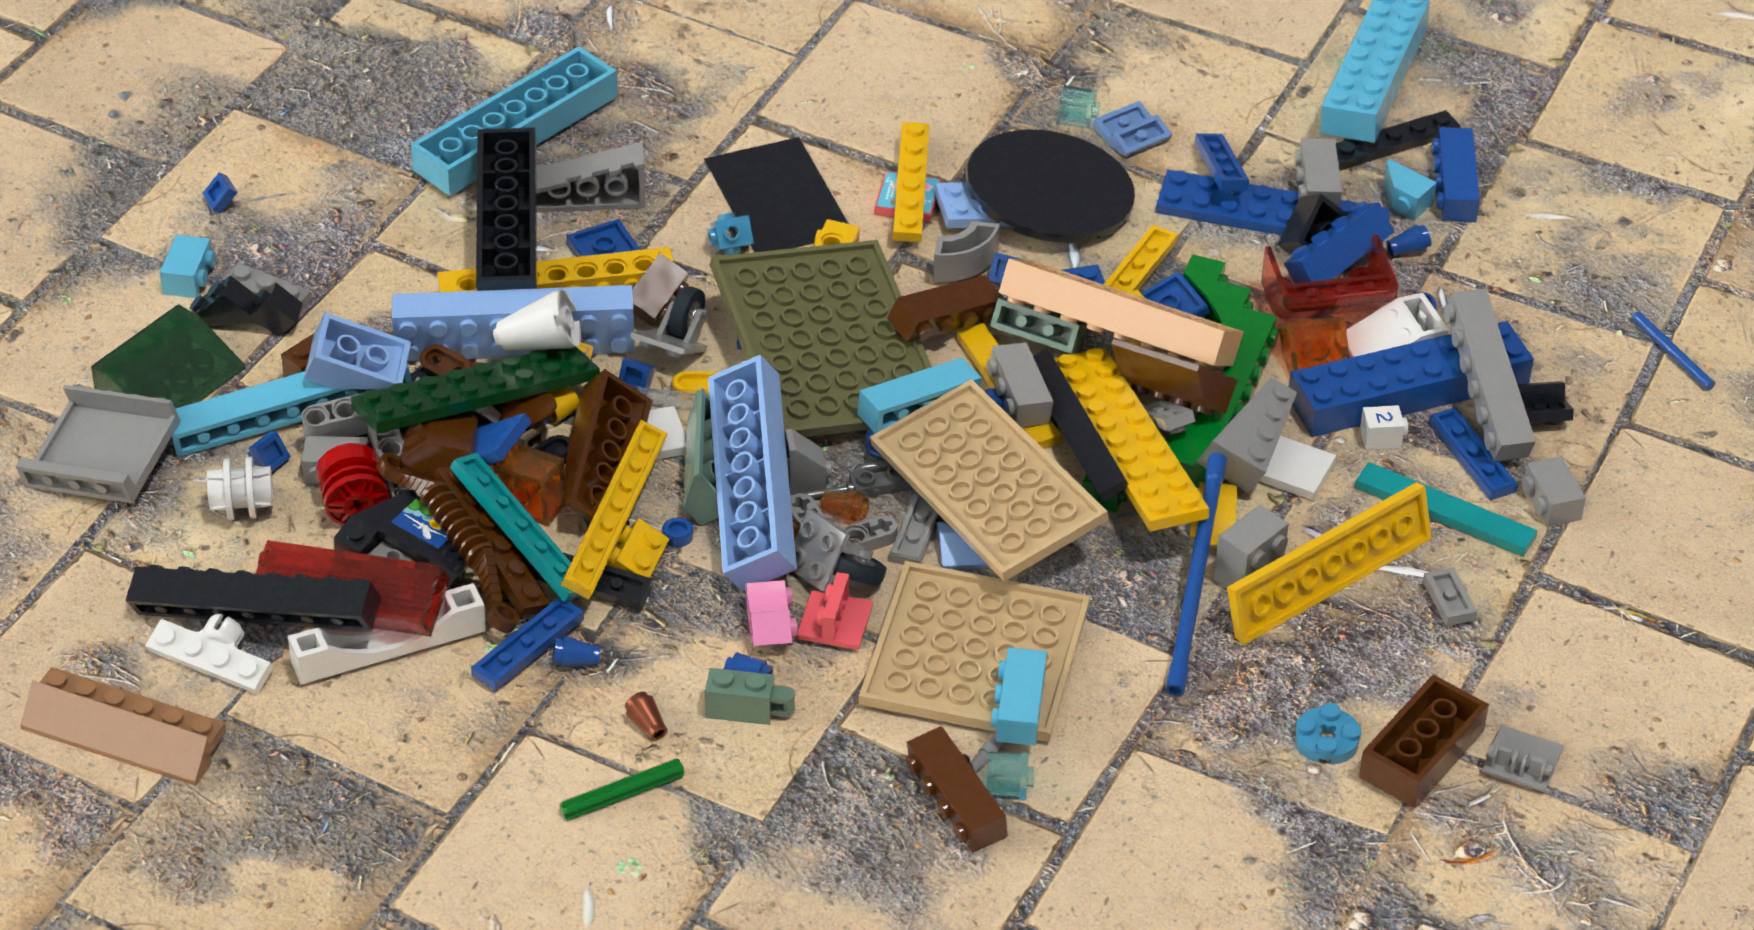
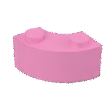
(769, 613)

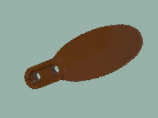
(537, 407)

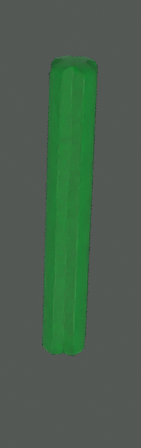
(621, 789)

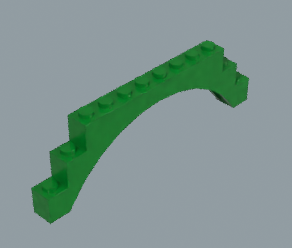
(1233, 308)

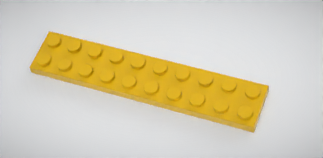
(1155, 476)

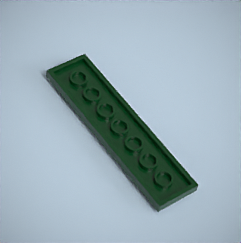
(473, 388)

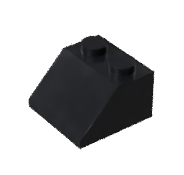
(1310, 216)

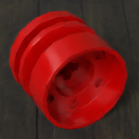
(350, 481)

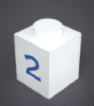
(1383, 427)

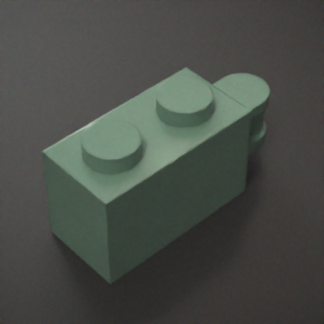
(746, 697)

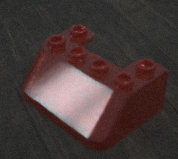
(1364, 289)

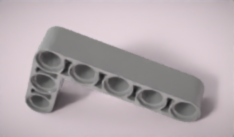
(340, 420)

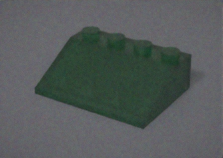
(170, 360)

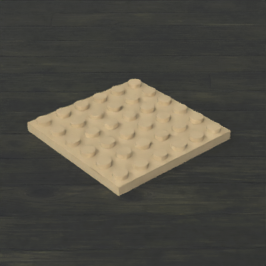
(950, 633)

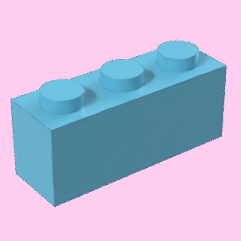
(1019, 696)

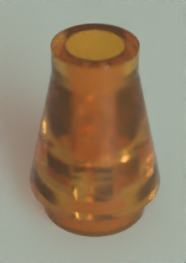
(848, 504)

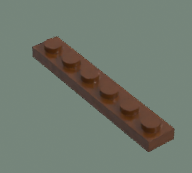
(511, 569)

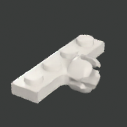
(212, 652)

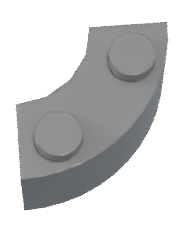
(966, 252)

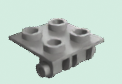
(1522, 758)

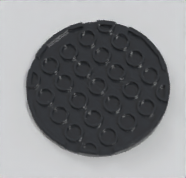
(1050, 185)

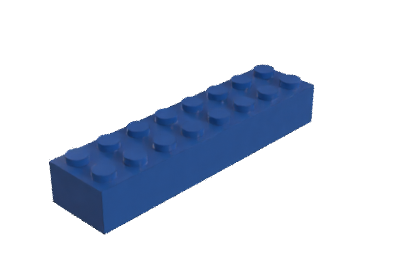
(1408, 375)

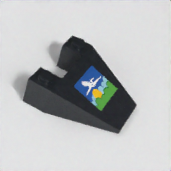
(405, 527)

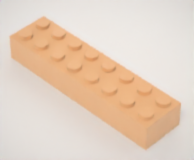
(1120, 313)

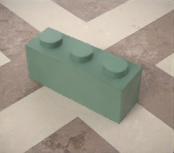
(1039, 326)

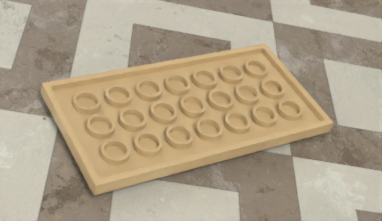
(989, 479)

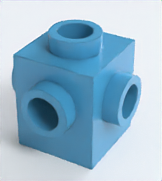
(740, 233)

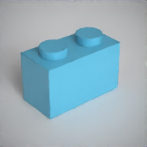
(187, 266)

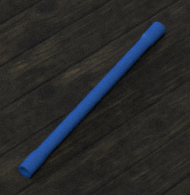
(1179, 666)

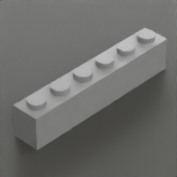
(1489, 375)

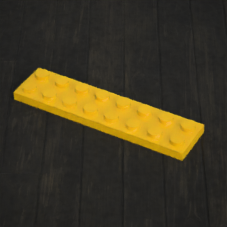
(1329, 563)

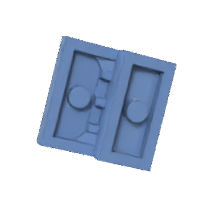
(1131, 129)

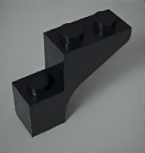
(234, 303)

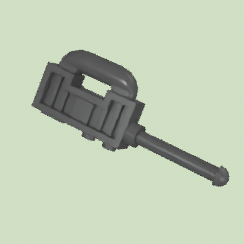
(871, 479)

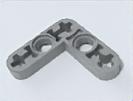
(875, 532)

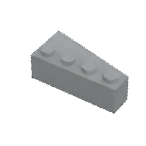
(594, 181)
(1253, 435)

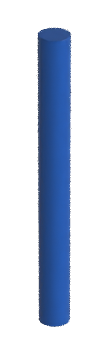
(1673, 351)

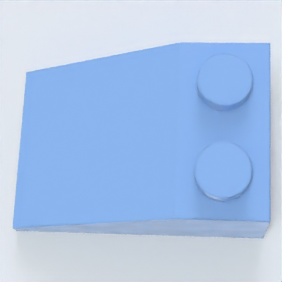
(355, 356)

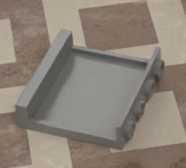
(102, 445)

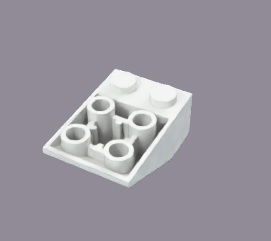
(1396, 324)

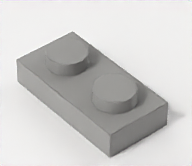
(1449, 596)

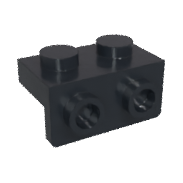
(1546, 402)

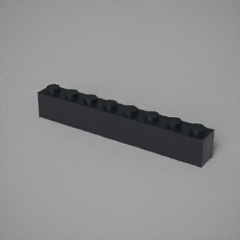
(254, 597)

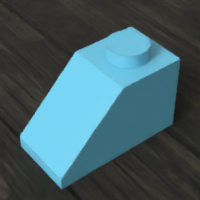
(1408, 190)

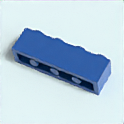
(1456, 174)
(1340, 245)

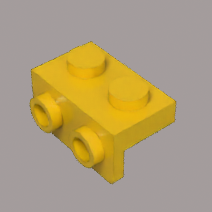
(638, 549)

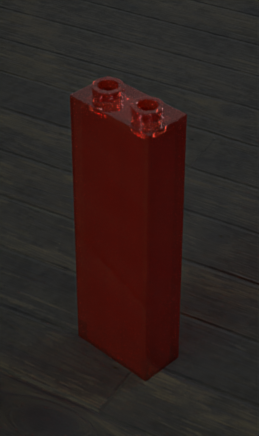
(408, 589)

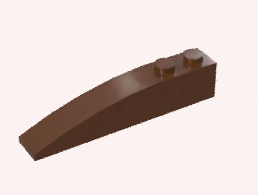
(599, 438)

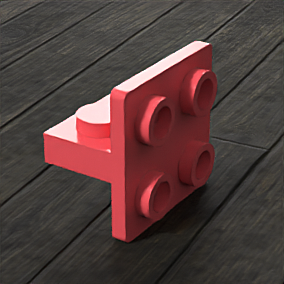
(835, 617)

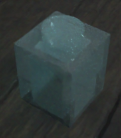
(1077, 106)
(1009, 775)

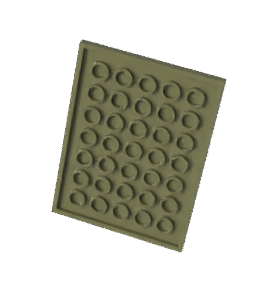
(820, 326)

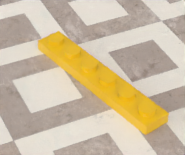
(911, 182)

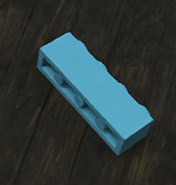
(897, 398)

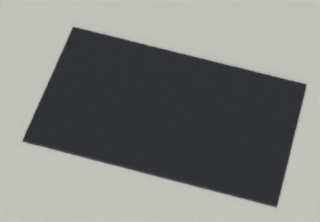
(777, 191)

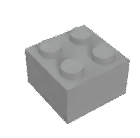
(1250, 545)

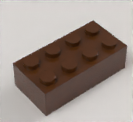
(1423, 741)

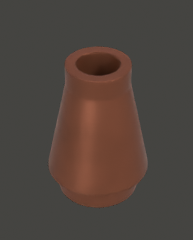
(645, 714)

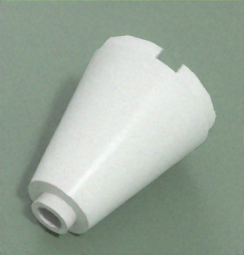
(541, 325)

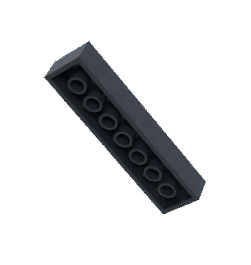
(506, 209)

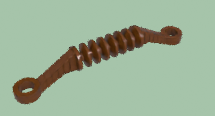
(461, 531)

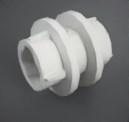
(240, 488)

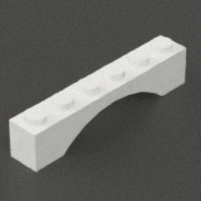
(329, 652)

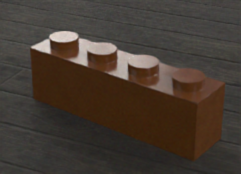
(944, 308)
(956, 789)

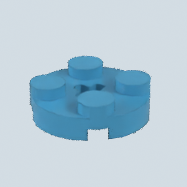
(1327, 720)

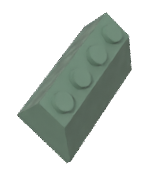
(700, 478)

